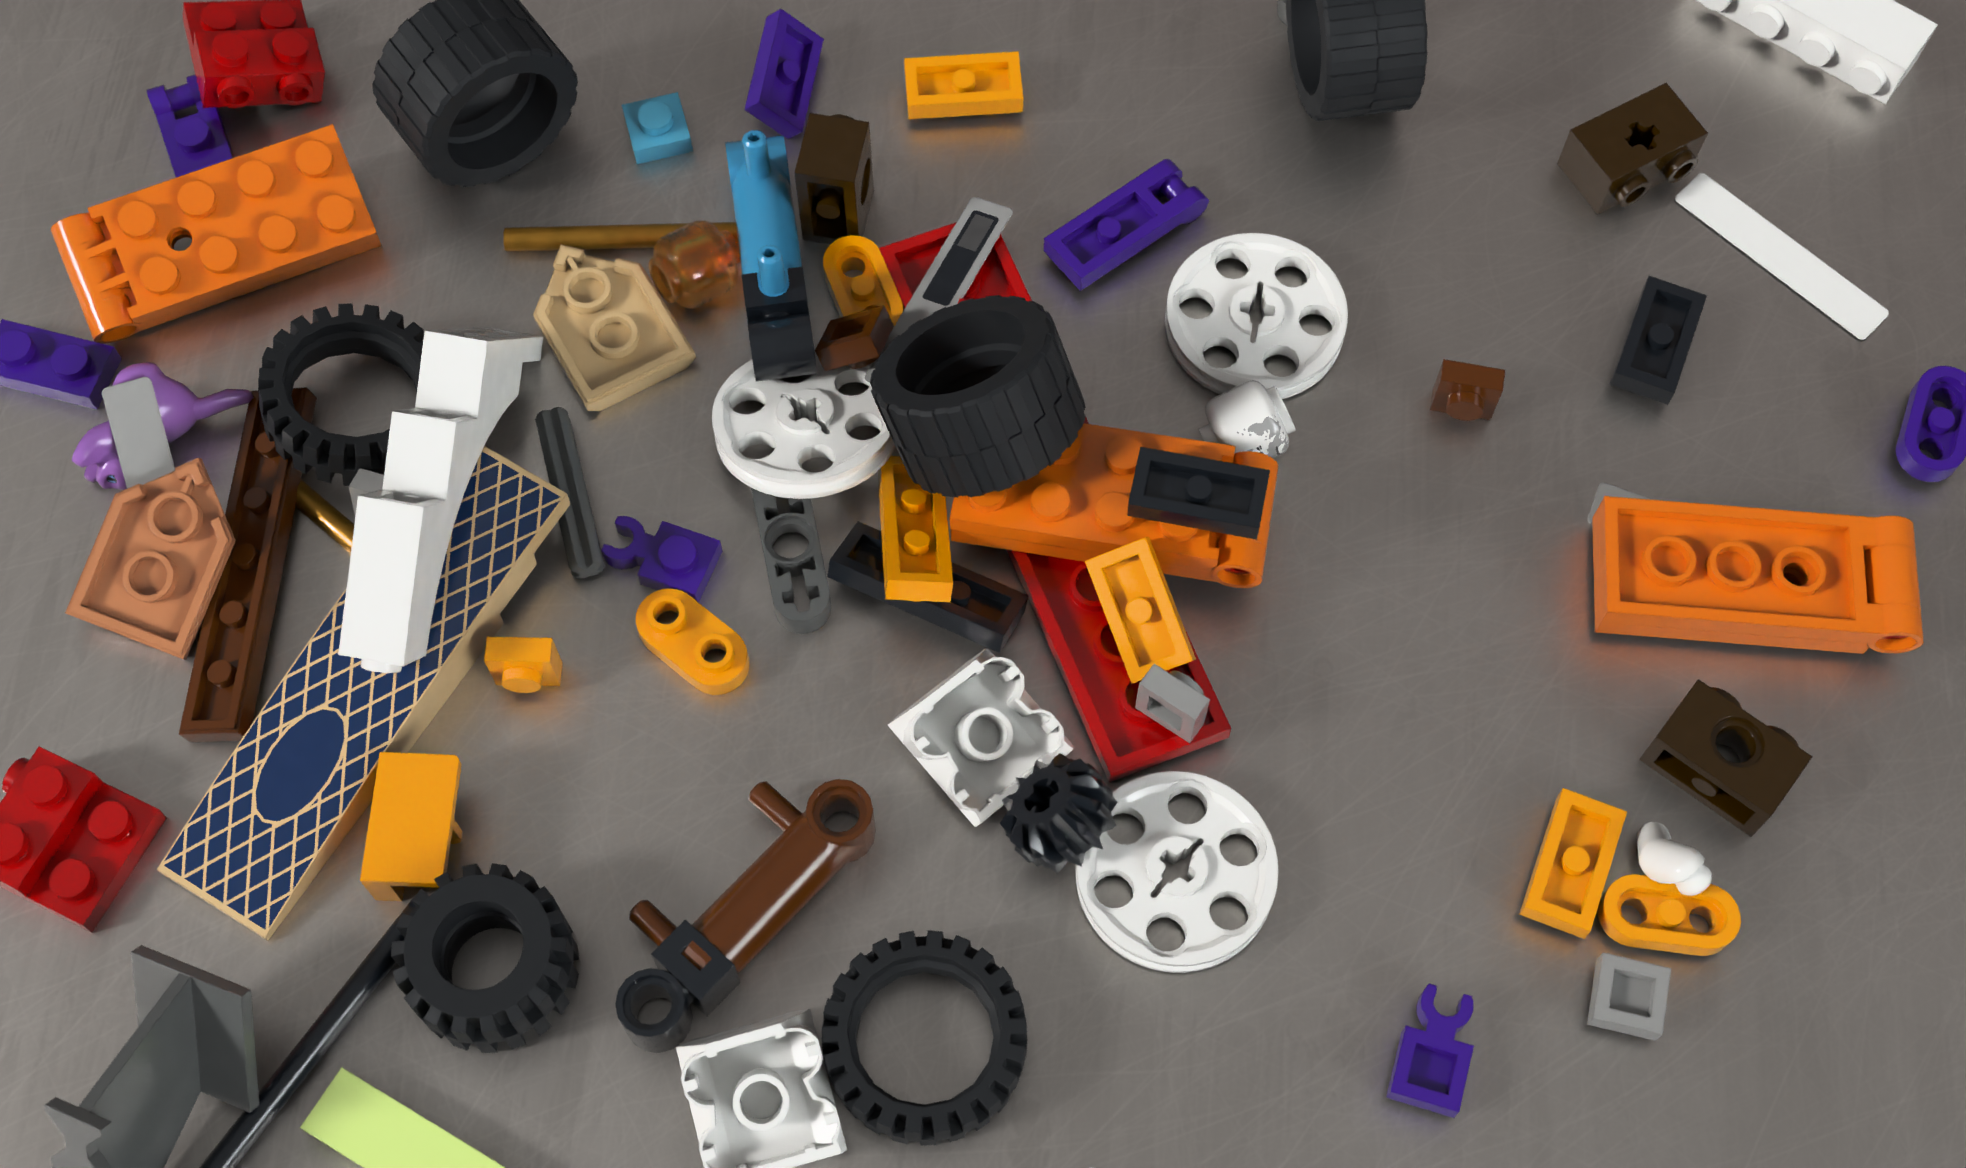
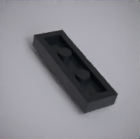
(978, 605)

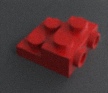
(253, 53)
(69, 837)

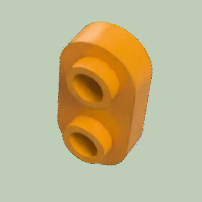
(864, 291)
(689, 639)
(1666, 916)

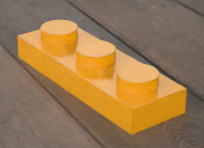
(913, 538)

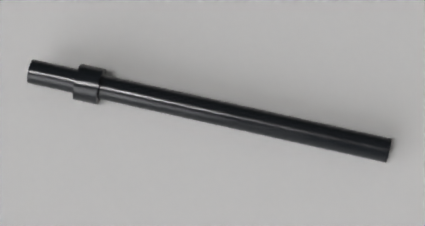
(308, 1051)

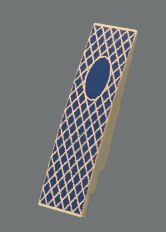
(317, 741)

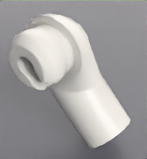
(1671, 861)

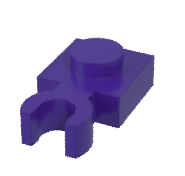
(669, 559)
(1429, 1063)

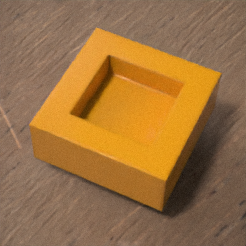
(523, 663)

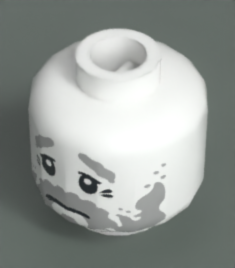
(1249, 420)

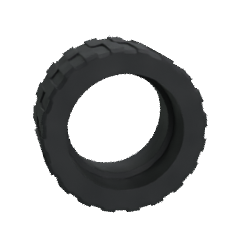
(1357, 55)
(474, 88)
(978, 396)

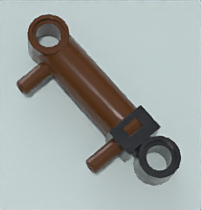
(704, 958)

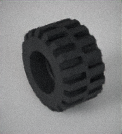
(453, 917)

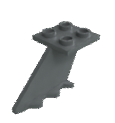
(188, 1041)

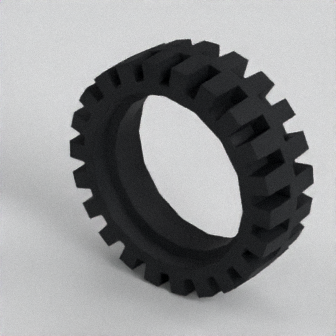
(311, 344)
(910, 956)

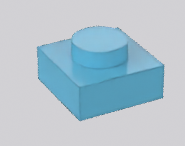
(657, 128)

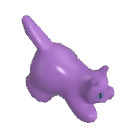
(178, 411)

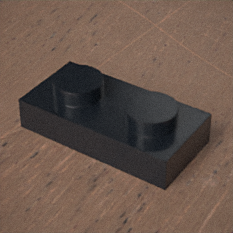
(1658, 340)
(1198, 493)

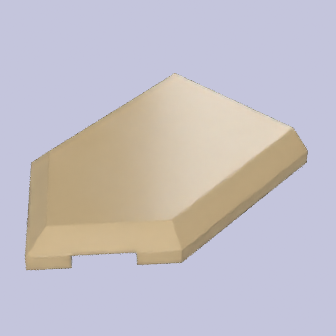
(609, 328)

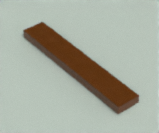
(242, 609)

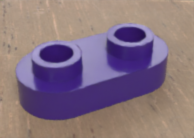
(1933, 427)

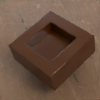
(854, 339)
(1467, 390)

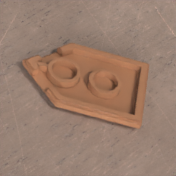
(157, 561)

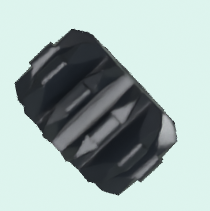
(1058, 813)

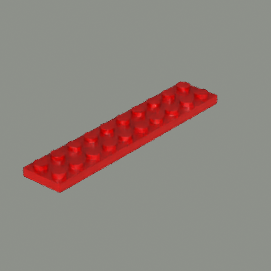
(1063, 589)

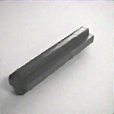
(566, 473)

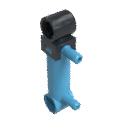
(770, 258)

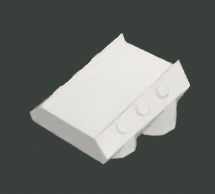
(980, 734)
(761, 1095)

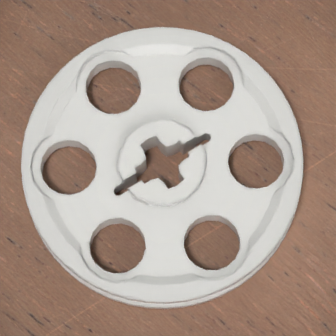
(1280, 307)
(800, 440)
(1181, 901)

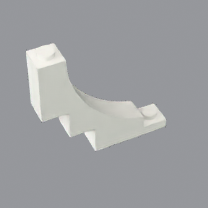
(430, 457)

